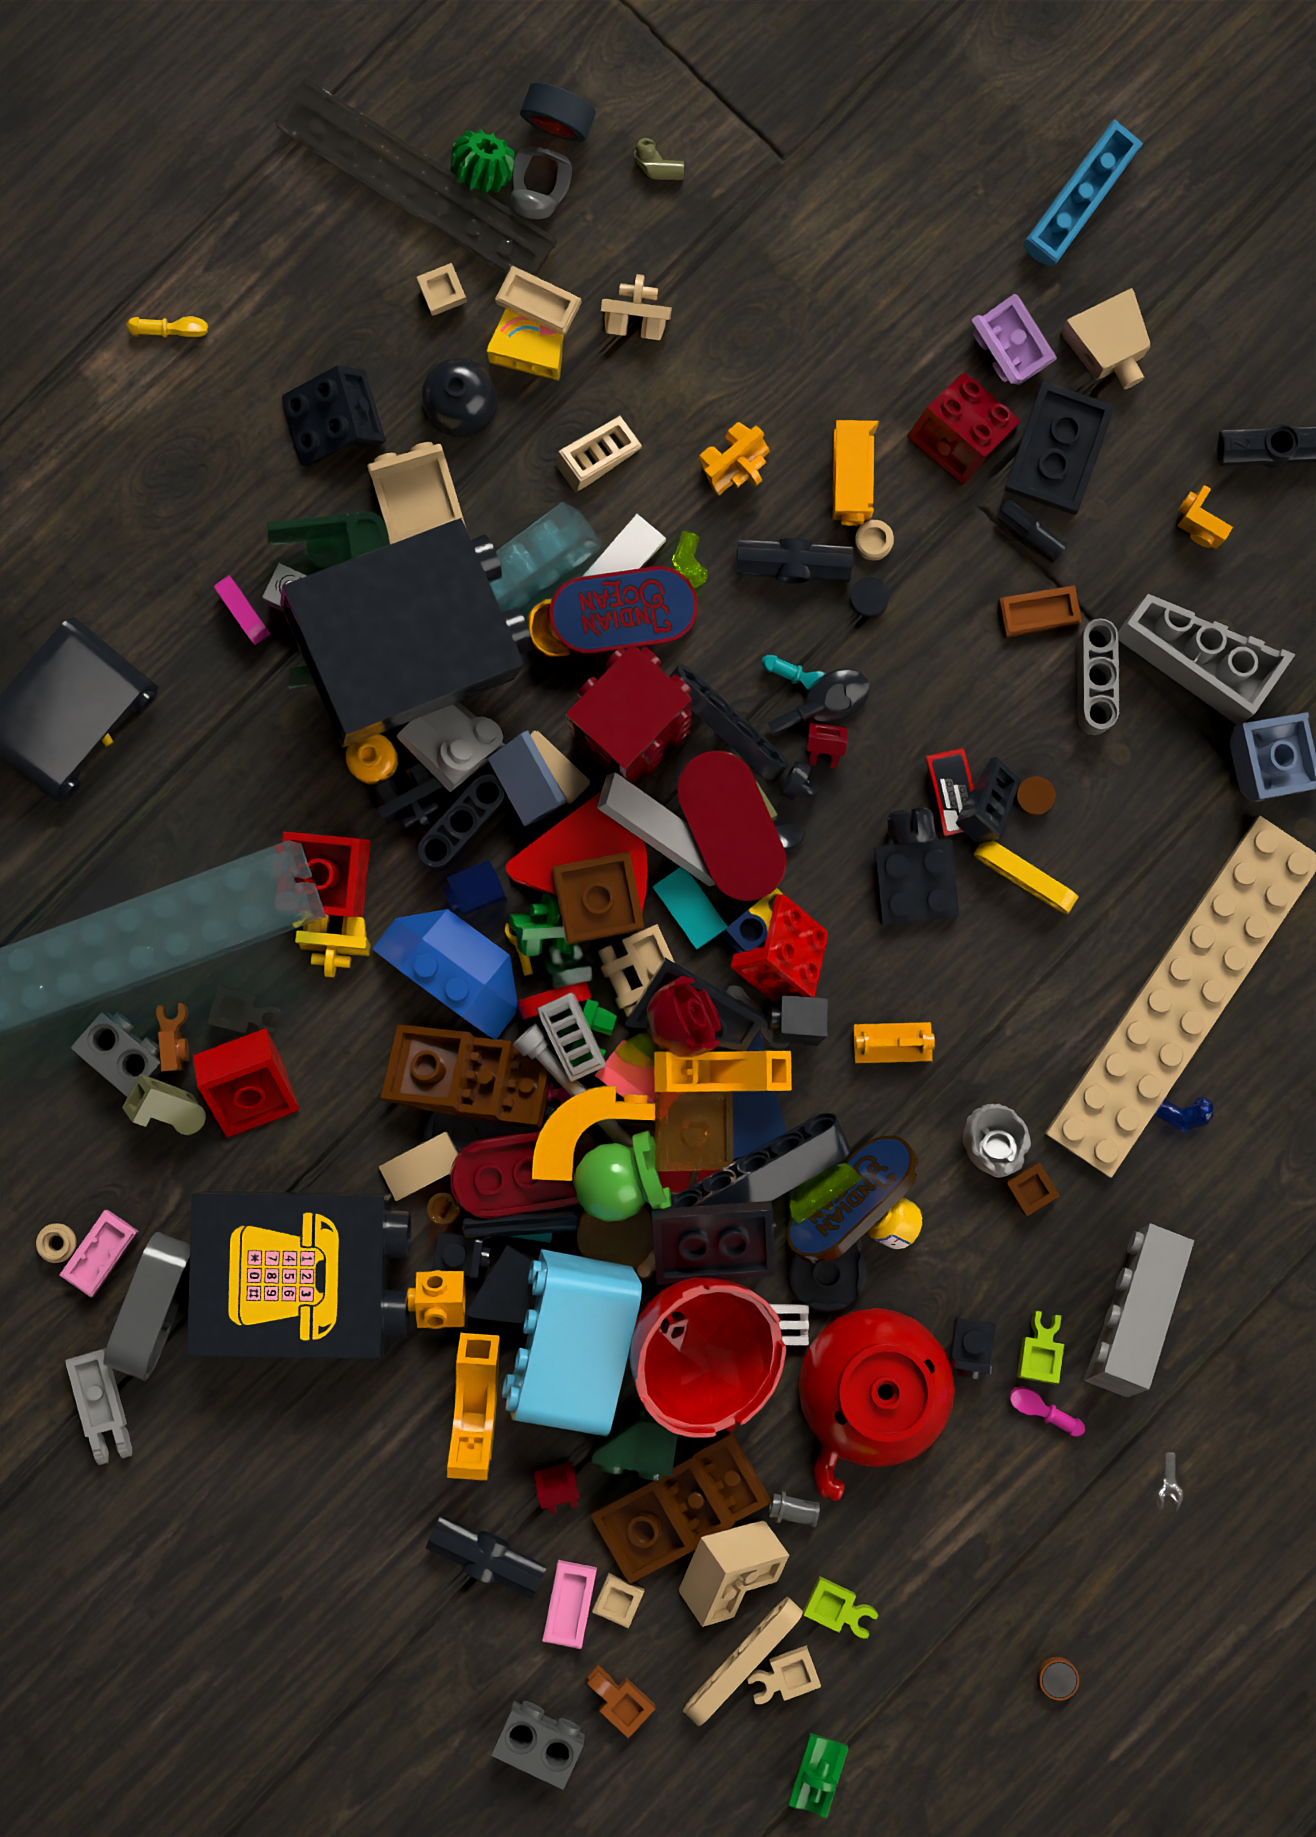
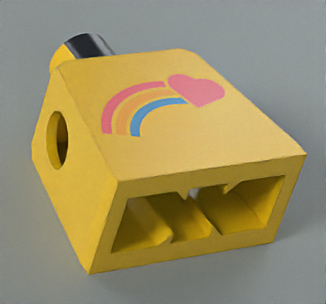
(526, 346)

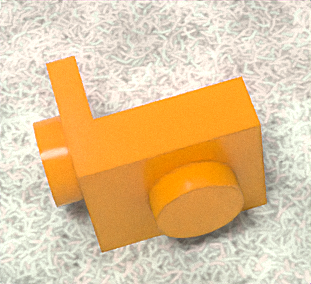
(1202, 525)

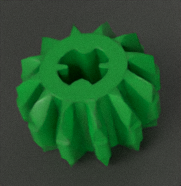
(482, 161)

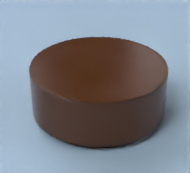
(1035, 796)

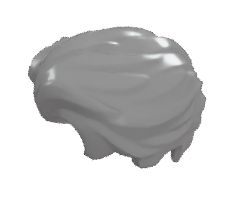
(996, 1139)

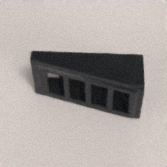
(974, 818)

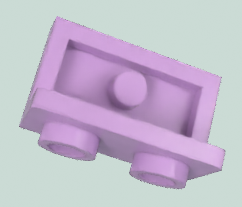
(1013, 341)

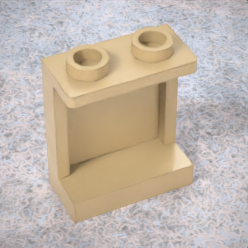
(414, 490)

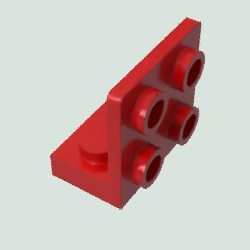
(790, 957)

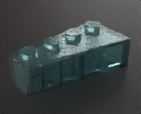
(543, 555)

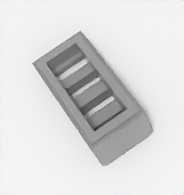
(546, 1012)

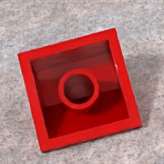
(245, 1083)

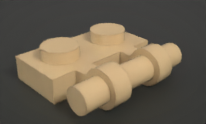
(645, 953)

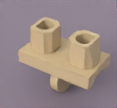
(618, 311)

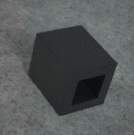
(798, 1020)

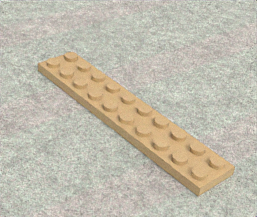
(1183, 996)

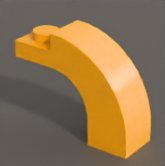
(723, 1071)
(558, 1138)
(474, 1406)

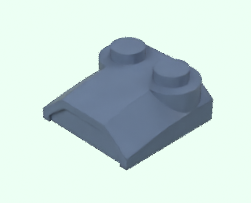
(1274, 757)

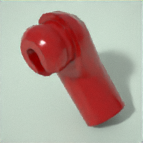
(824, 1475)

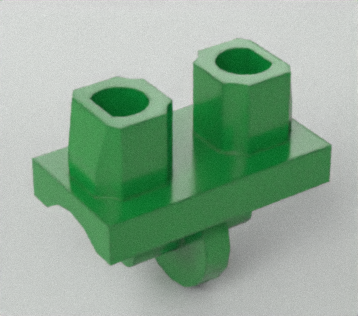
(541, 923)
(598, 1020)
(818, 1775)

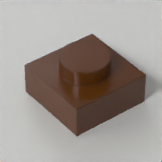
(1032, 1189)

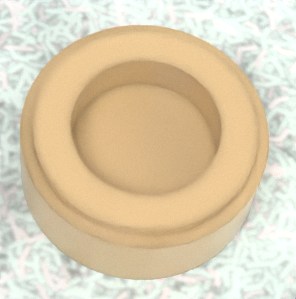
(874, 540)

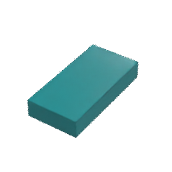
(690, 907)

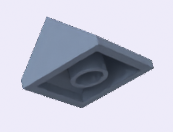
(527, 780)

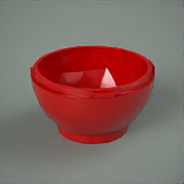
(850, 1365)

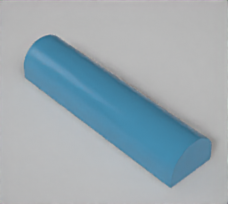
(1082, 194)

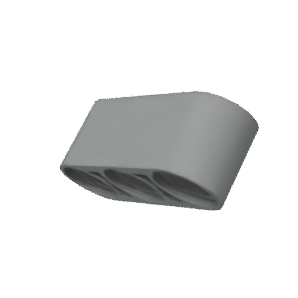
(1106, 661)

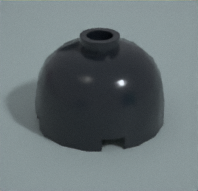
(459, 397)

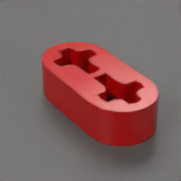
(528, 1006)

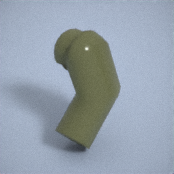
(654, 165)

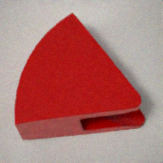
(578, 837)

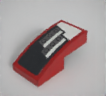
(950, 785)

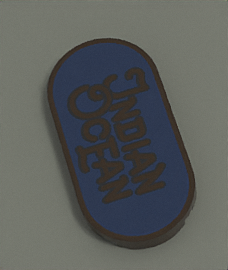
(886, 1175)

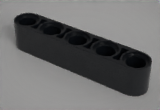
(773, 1167)

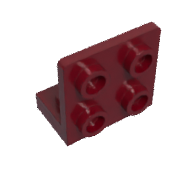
(962, 427)

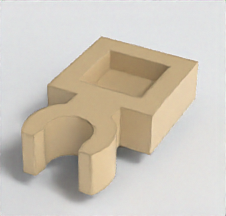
(791, 1674)

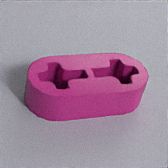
(242, 610)

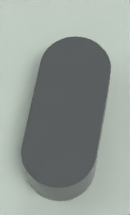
(149, 1307)

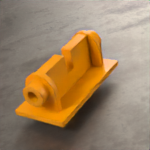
(893, 1042)

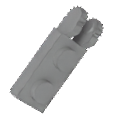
(98, 1404)

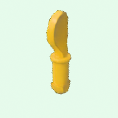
(185, 326)

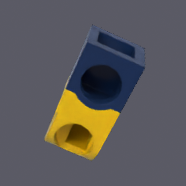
(752, 927)

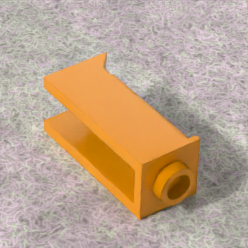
(853, 471)

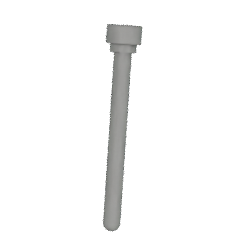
(535, 1046)

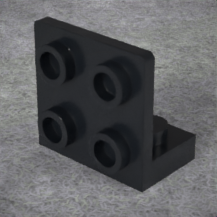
(332, 414)

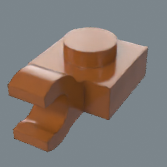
(173, 1048)
(623, 1704)

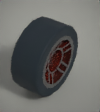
(558, 112)

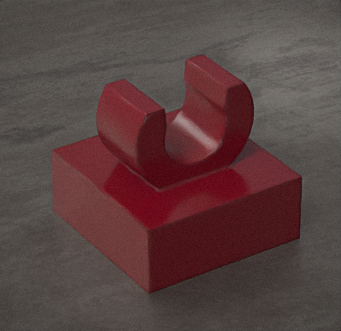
(827, 740)
(557, 1486)

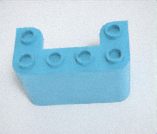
(574, 1343)

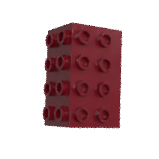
(631, 714)

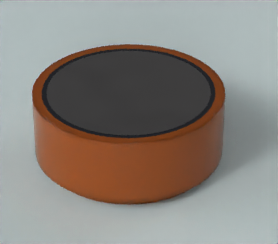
(1058, 1678)

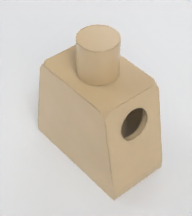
(1110, 338)

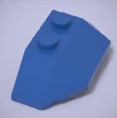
(454, 967)

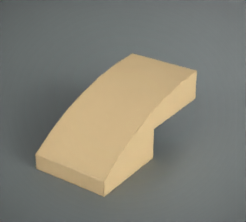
(419, 1166)

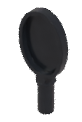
(827, 700)

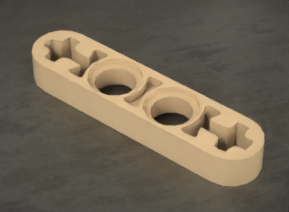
(743, 1661)

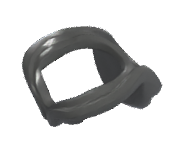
(531, 203)

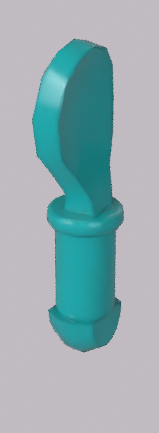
(789, 671)

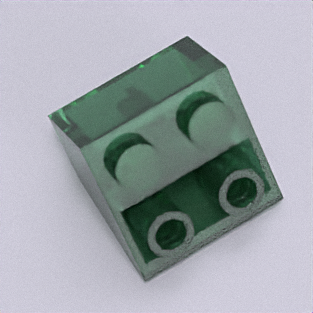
(639, 1446)

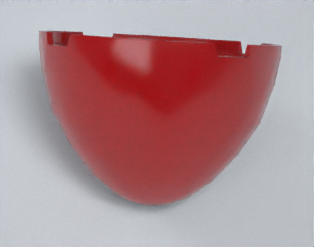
(715, 1365)

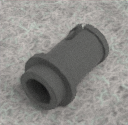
(793, 1509)

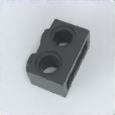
(115, 1062)
(532, 1754)

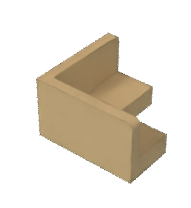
(729, 1566)

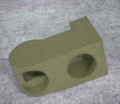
(164, 1103)

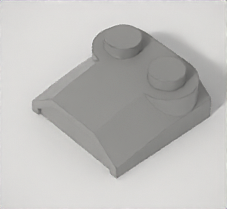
(452, 743)

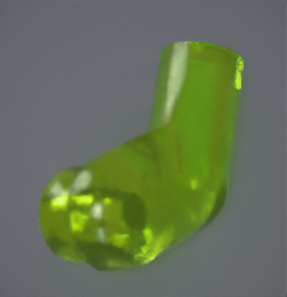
(686, 562)

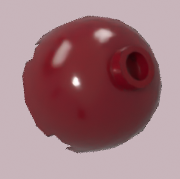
(682, 1019)

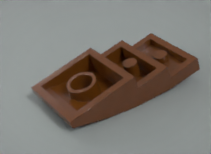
(466, 1077)
(669, 1516)

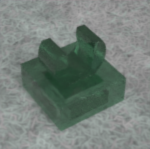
(566, 968)

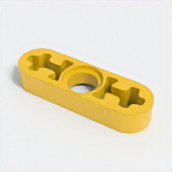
(1026, 876)

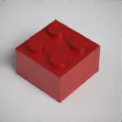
(337, 870)

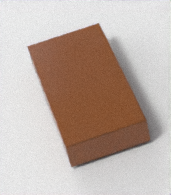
(1039, 611)

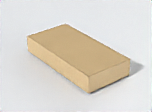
(538, 301)

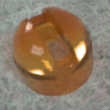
(437, 1206)

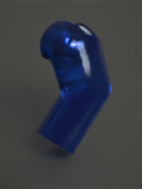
(1186, 1118)

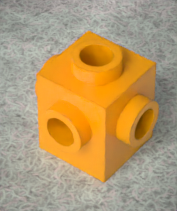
(438, 1299)

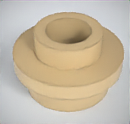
(45, 1247)

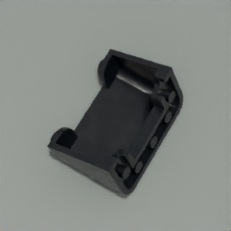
(66, 707)

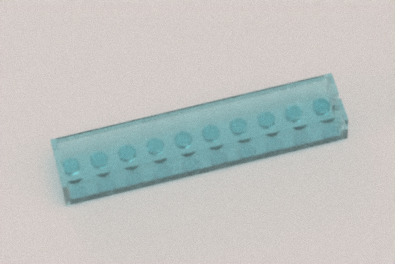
(156, 935)

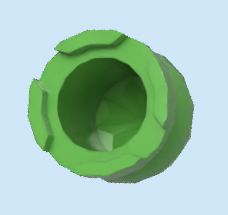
(619, 1180)

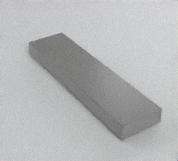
(653, 824)

